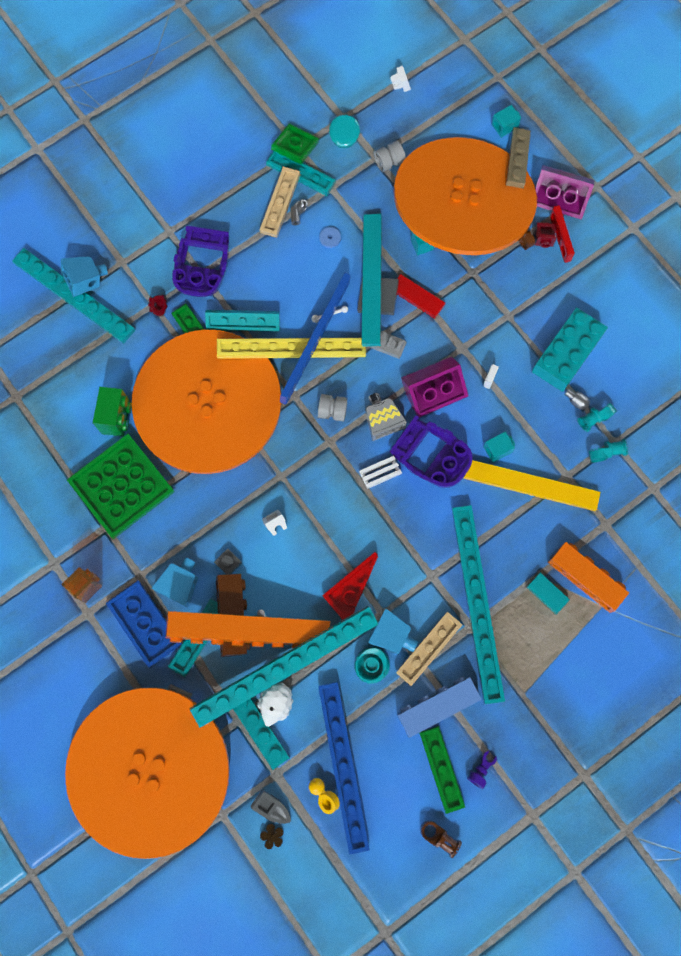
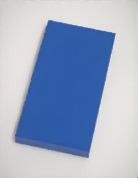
(142, 623)

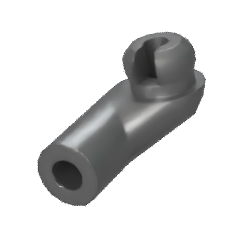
(296, 210)

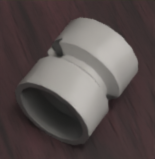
(389, 156)
(332, 407)

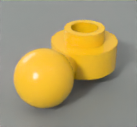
(327, 800)

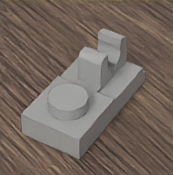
(390, 345)

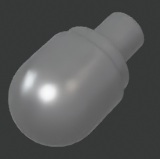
(578, 399)

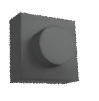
(228, 562)

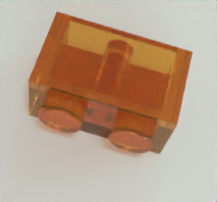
(82, 584)

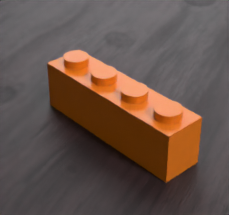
(589, 577)

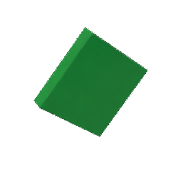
(295, 144)

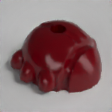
(157, 305)

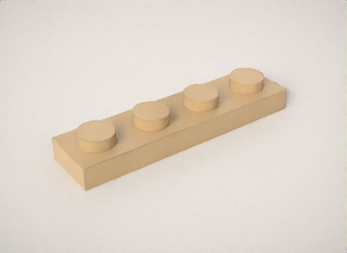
(280, 202)
(429, 649)

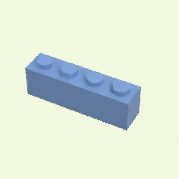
(439, 707)

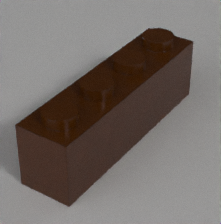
(231, 602)

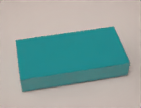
(548, 593)

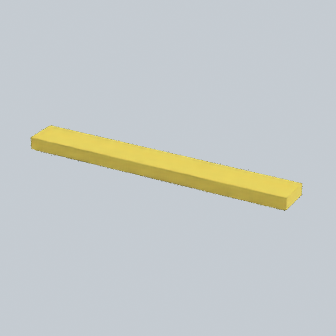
(288, 348)

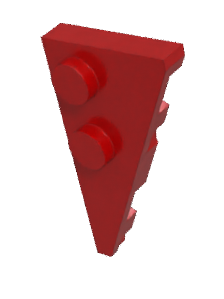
(347, 592)

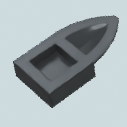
(270, 808)

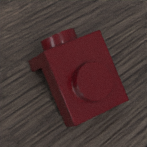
(545, 235)

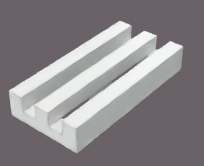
(380, 464)

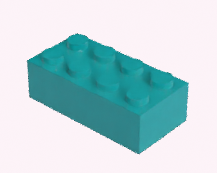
(569, 349)

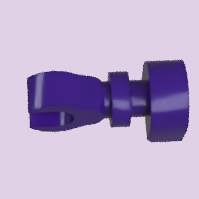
(477, 777)

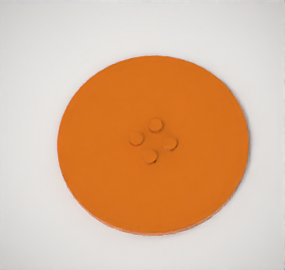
(459, 197)
(205, 409)
(146, 773)

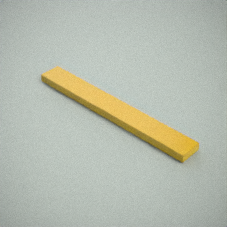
(533, 485)

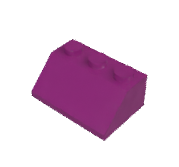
(563, 189)
(435, 386)

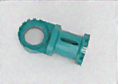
(595, 416)
(608, 451)

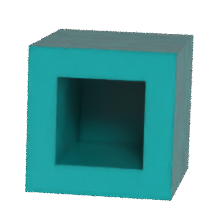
(506, 120)
(419, 245)
(499, 446)

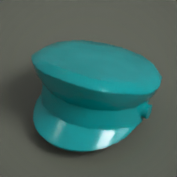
(344, 131)
(372, 665)

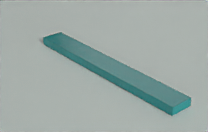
(372, 280)

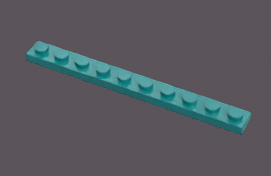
(478, 605)
(283, 666)

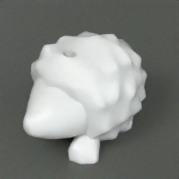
(275, 703)

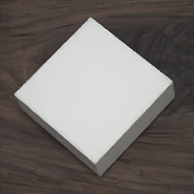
(490, 376)

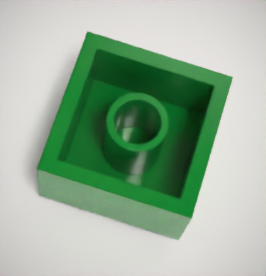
(112, 411)

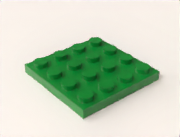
(120, 486)

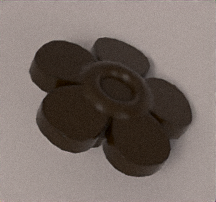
(272, 836)

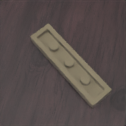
(518, 158)

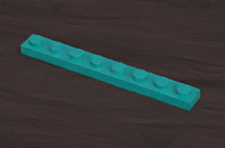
(83, 303)

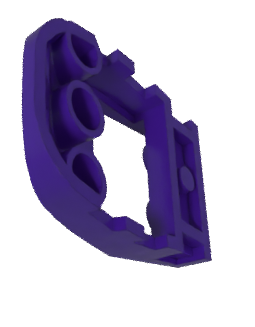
(199, 280)
(448, 466)

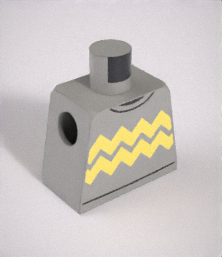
(383, 417)

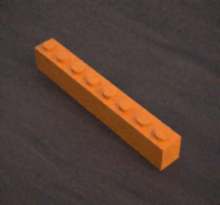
(241, 629)

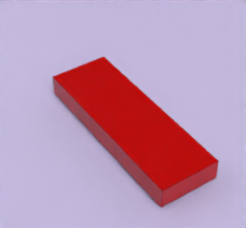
(562, 234)
(419, 297)

